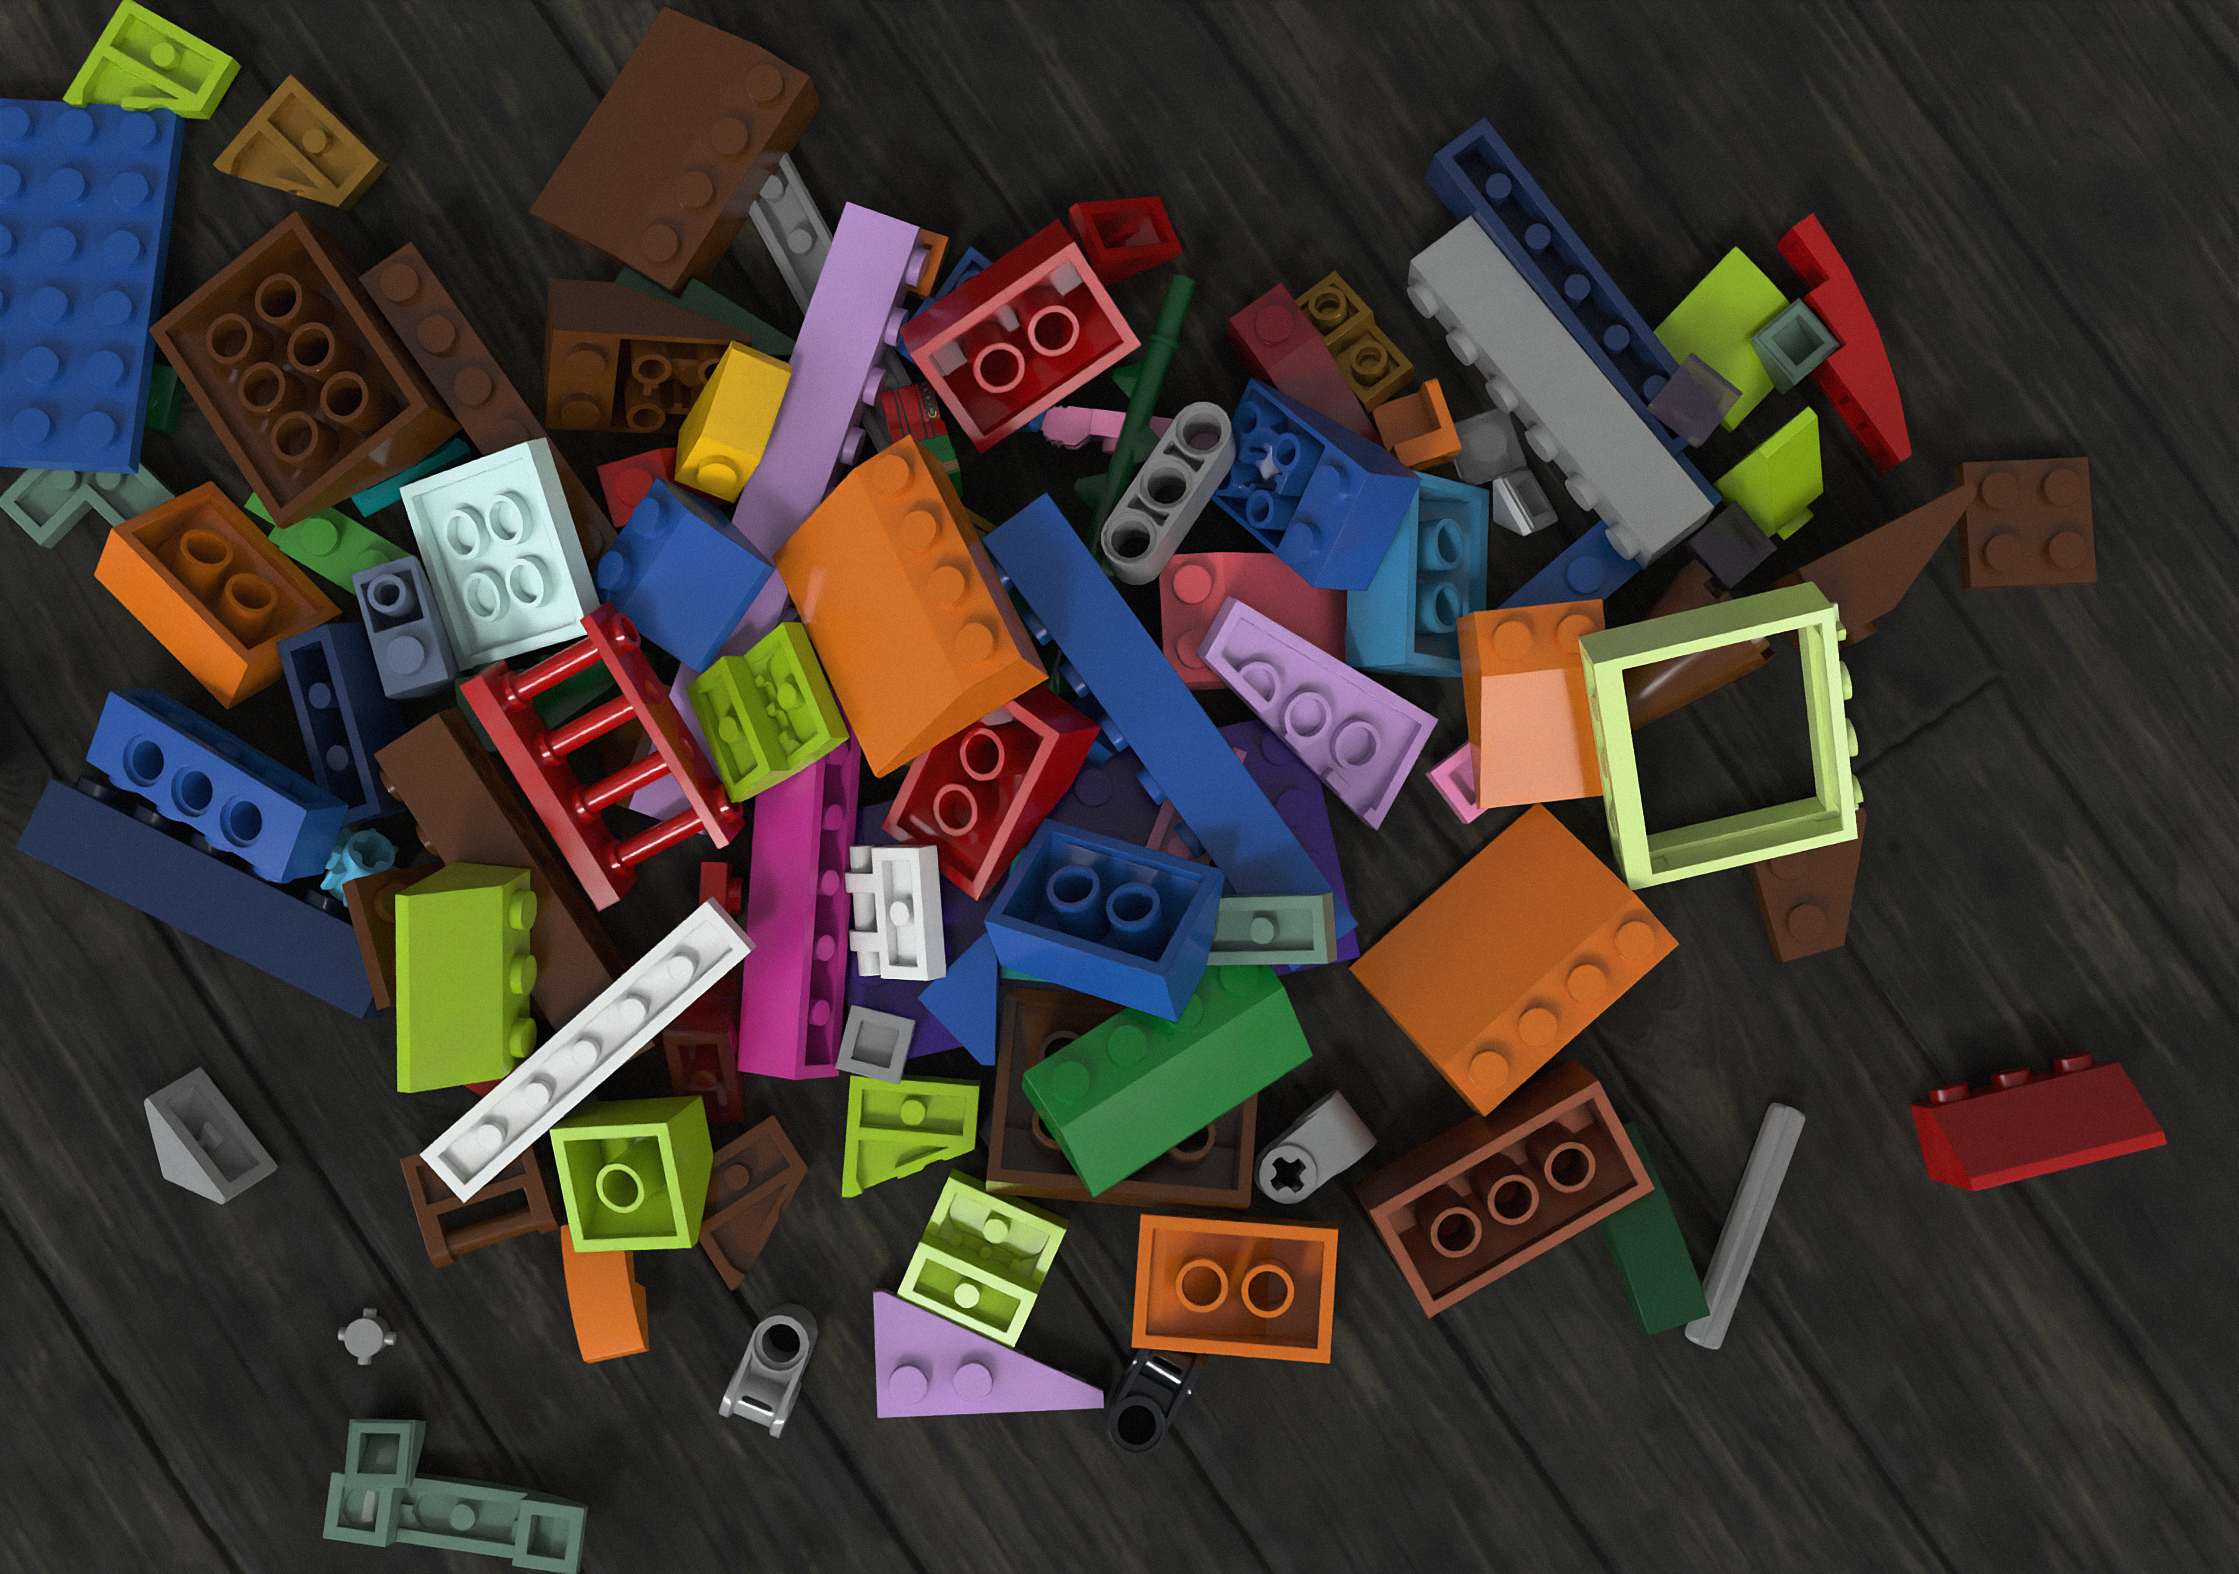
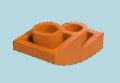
(605, 1302)

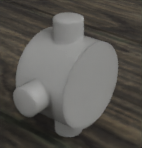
(367, 1336)

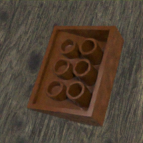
(678, 151)
(303, 373)
(1198, 1175)

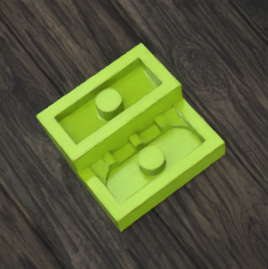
(1718, 326)
(767, 712)
(982, 1259)

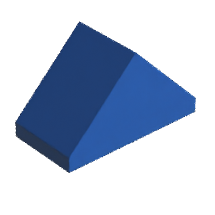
(970, 1000)

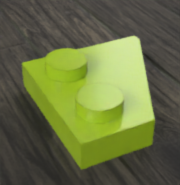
(152, 66)
(906, 1126)

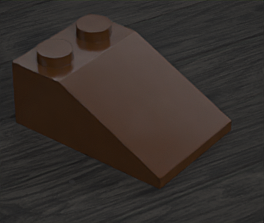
(1880, 566)

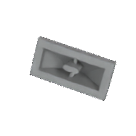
(204, 1139)

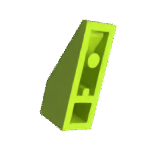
(1778, 477)

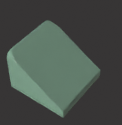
(1793, 345)
(383, 1452)

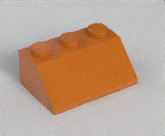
(212, 590)

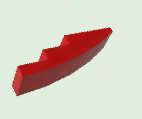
(1857, 373)

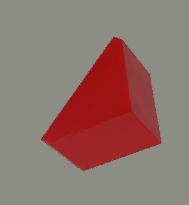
(1123, 236)

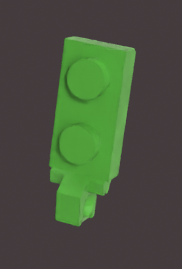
(331, 544)

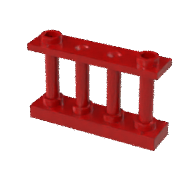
(573, 809)

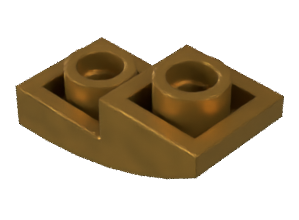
(1359, 348)

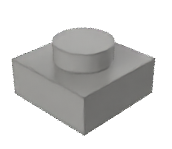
(876, 1044)

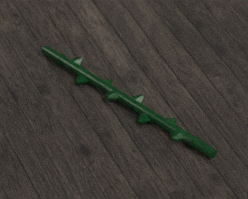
(1134, 444)

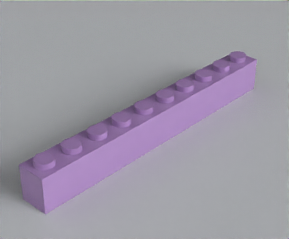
(816, 428)

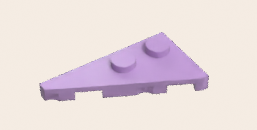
(948, 1370)

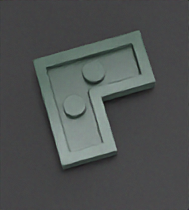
(54, 501)

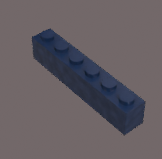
(1487, 181)
(200, 890)

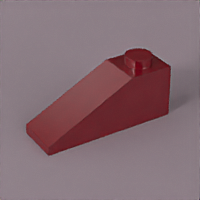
(1291, 357)

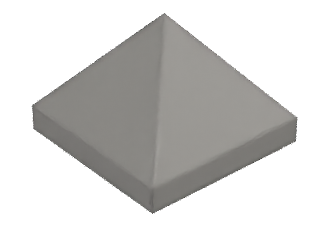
(1521, 503)

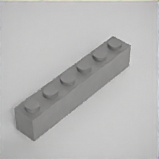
(1556, 393)

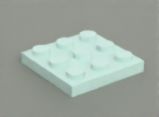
(502, 554)

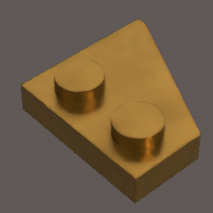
(303, 149)

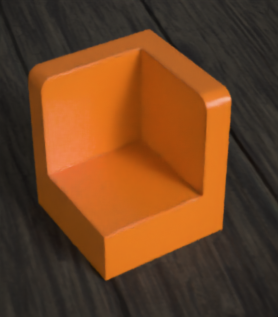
(1418, 428)

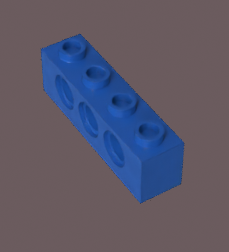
(216, 784)

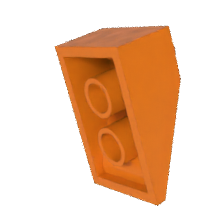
(1529, 703)
(1236, 1286)

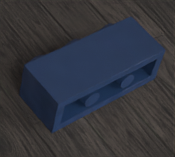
(344, 716)

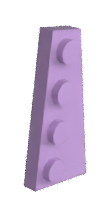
(1327, 713)

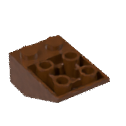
(625, 358)

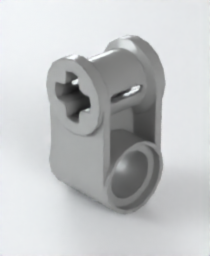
(1322, 1141)
(768, 1378)

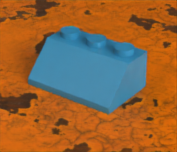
(1423, 584)

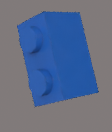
(682, 573)

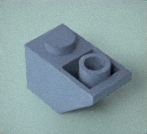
(406, 631)

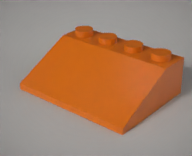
(906, 607)
(1512, 958)

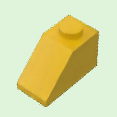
(731, 422)

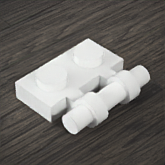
(896, 911)

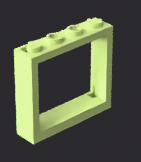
(1746, 836)

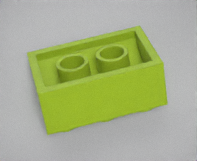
(464, 976)

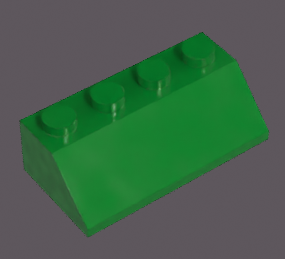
(1154, 1082)

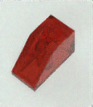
(704, 1052)

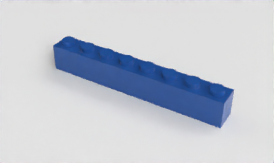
(1150, 709)

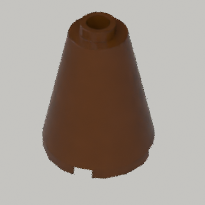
(1672, 683)

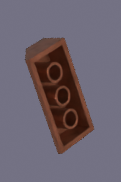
(1504, 1187)

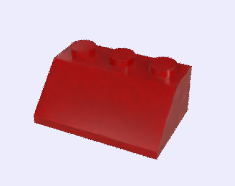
(1018, 336)
(2032, 1123)

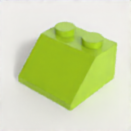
(634, 1172)

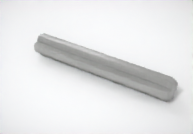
(1746, 1222)

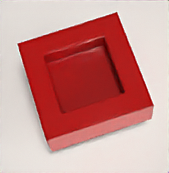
(721, 882)

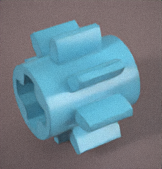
(357, 857)

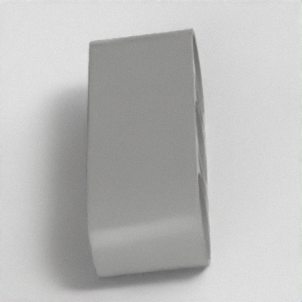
(1169, 464)

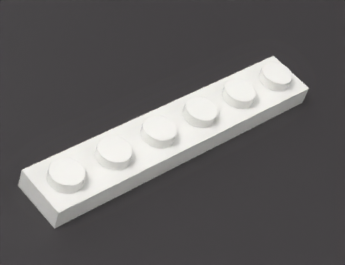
(588, 1049)

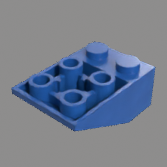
(1313, 490)

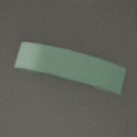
(462, 1516)

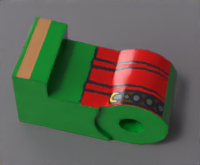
(916, 412)

